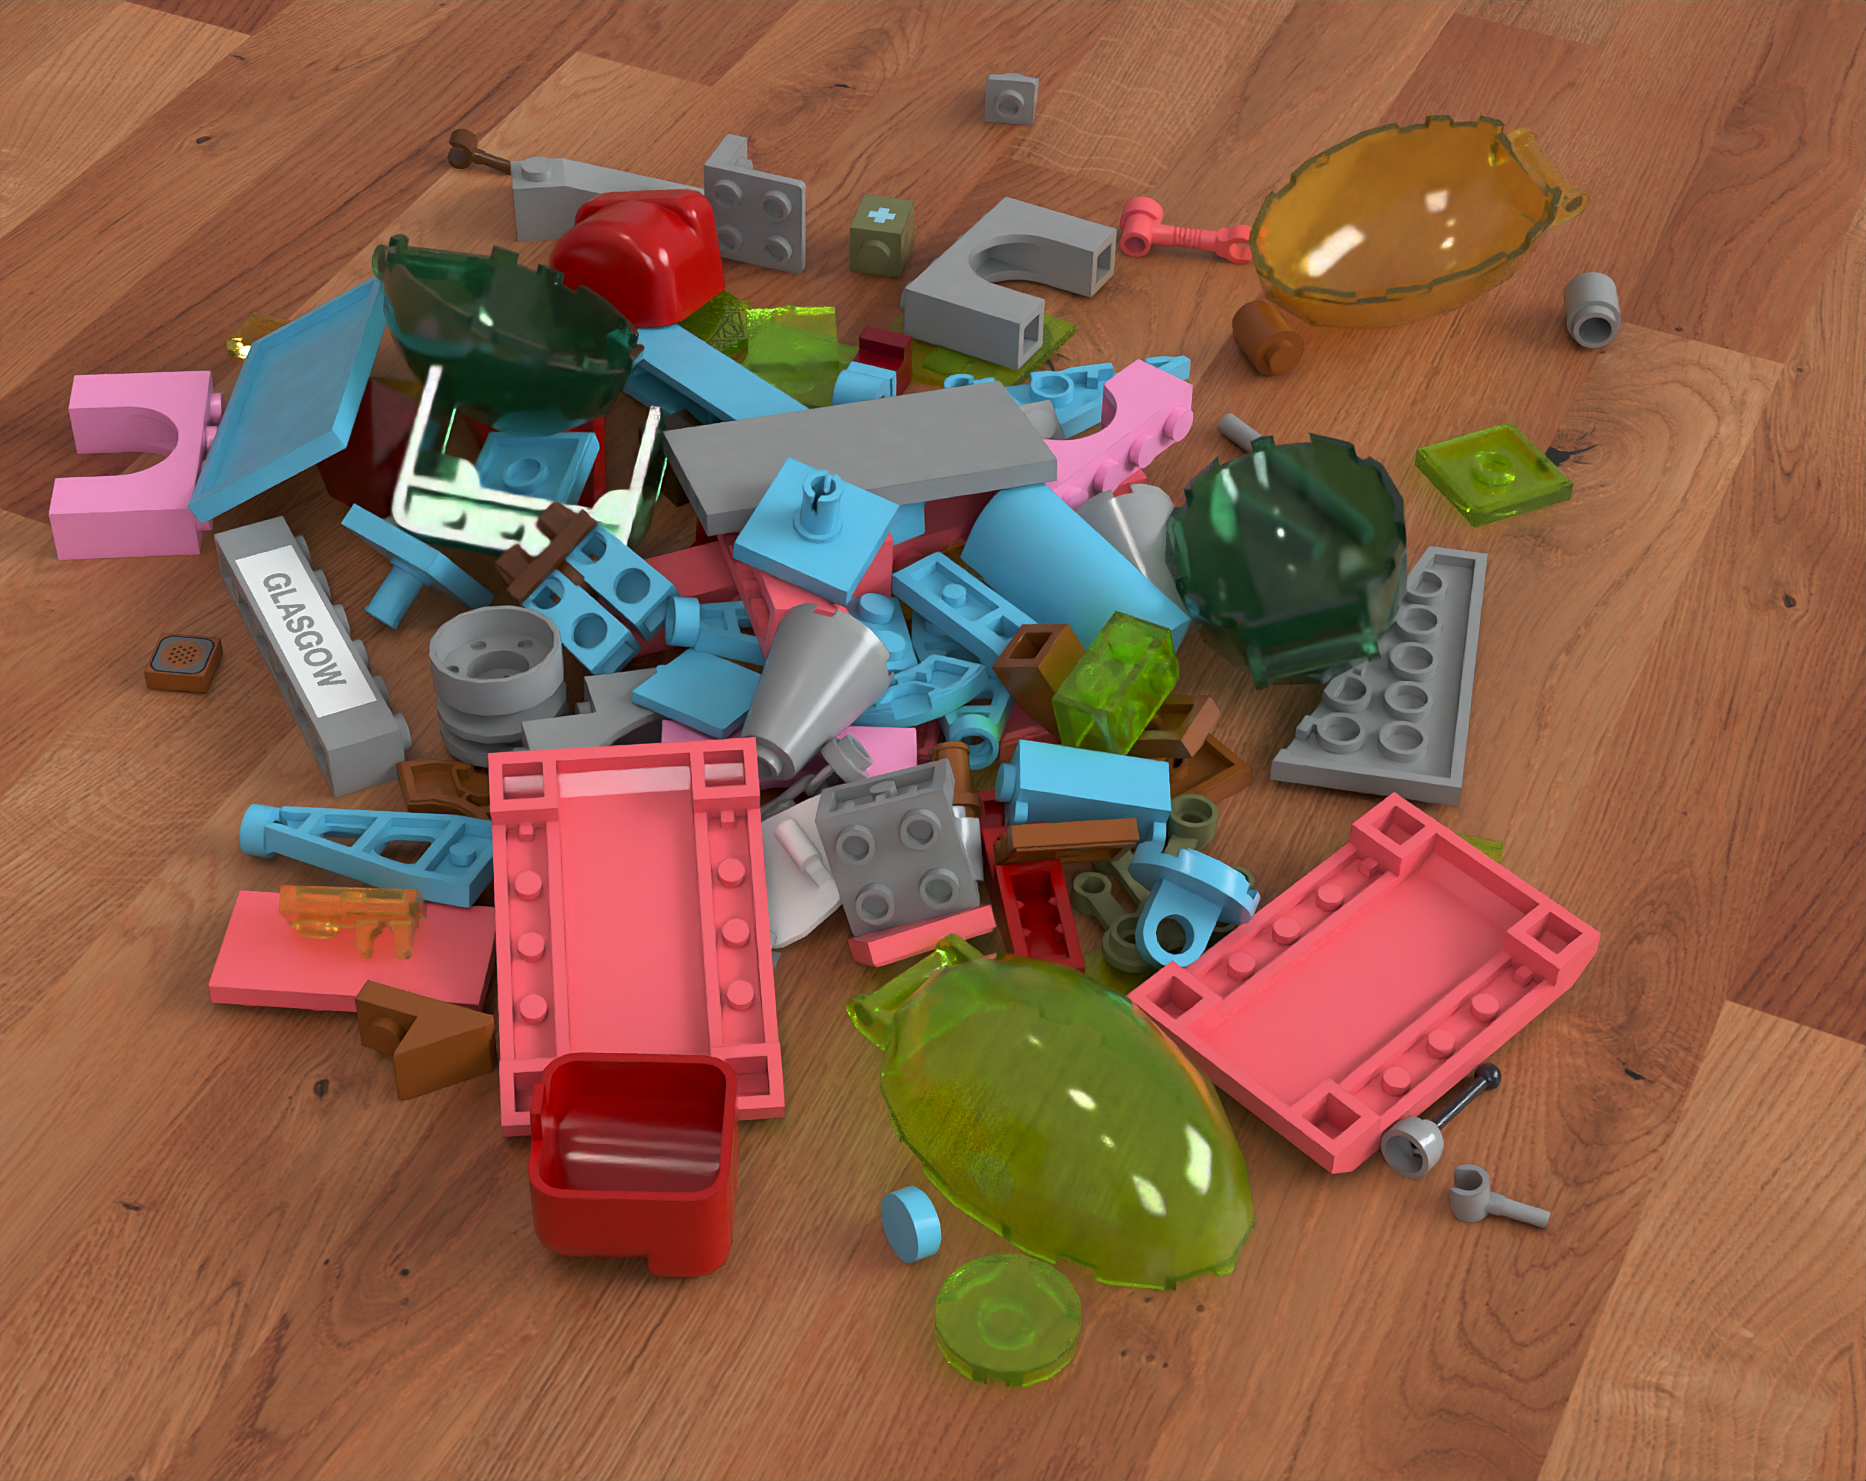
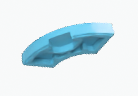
(926, 692)

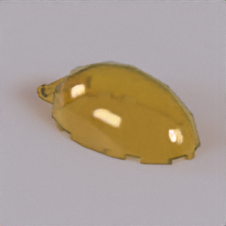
(1407, 222)

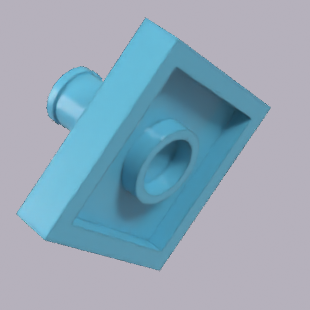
(816, 531)
(413, 567)

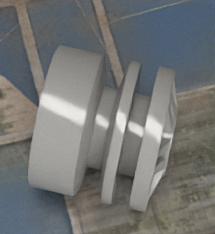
(492, 675)

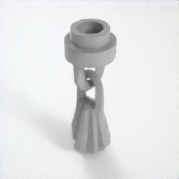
(845, 760)

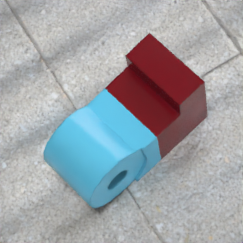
(878, 369)

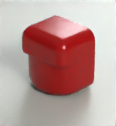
(644, 253)
(636, 1159)

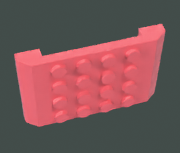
(632, 913)
(1370, 984)

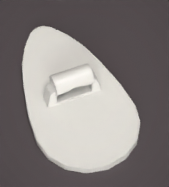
(797, 873)

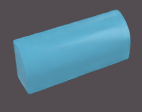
(1061, 568)

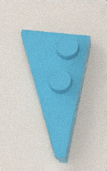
(1079, 390)

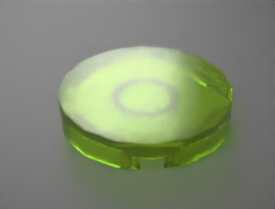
(1007, 1319)

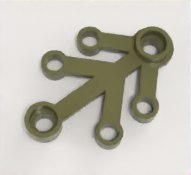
(1190, 826)

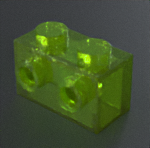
(1116, 686)

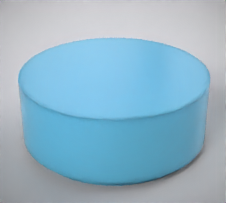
(911, 1224)

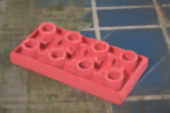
(276, 967)

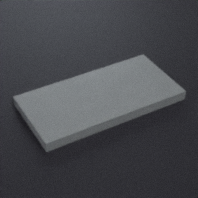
(891, 446)

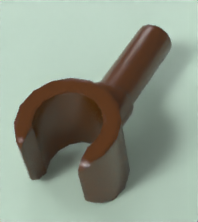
(463, 158)

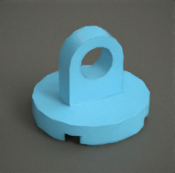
(1191, 891)

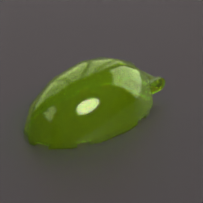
(1059, 1116)

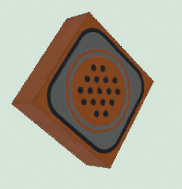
(183, 663)

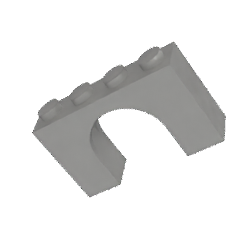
(967, 313)

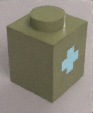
(882, 236)

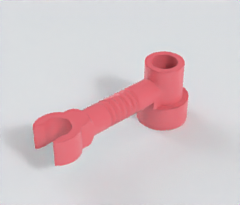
(1143, 226)

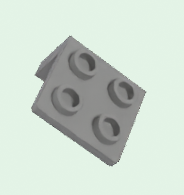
(755, 212)
(896, 847)

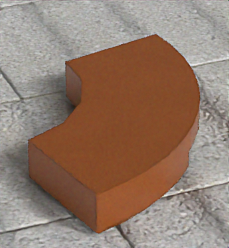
(444, 788)

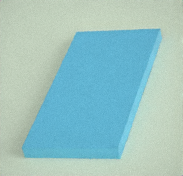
(293, 400)

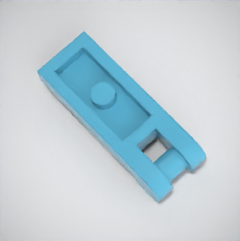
(960, 606)

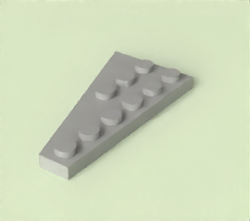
(1404, 716)

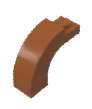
(1045, 655)

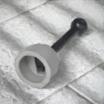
(1417, 1144)

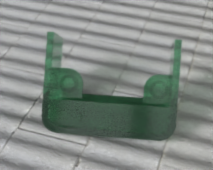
(445, 506)

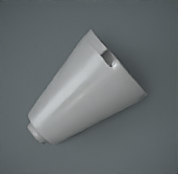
(1137, 530)
(813, 687)

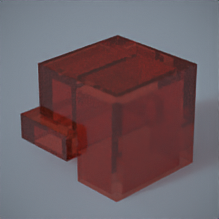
(375, 452)

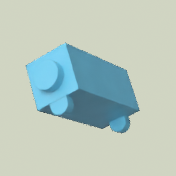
(1084, 785)

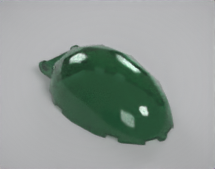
(508, 337)
(1291, 559)

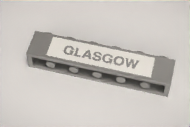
(312, 657)

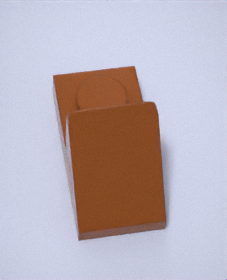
(428, 1038)

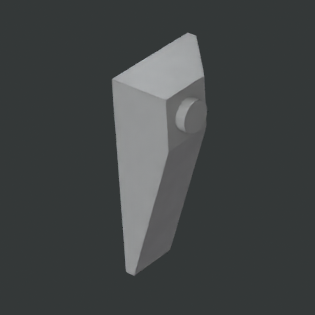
(554, 189)

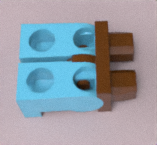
(575, 572)

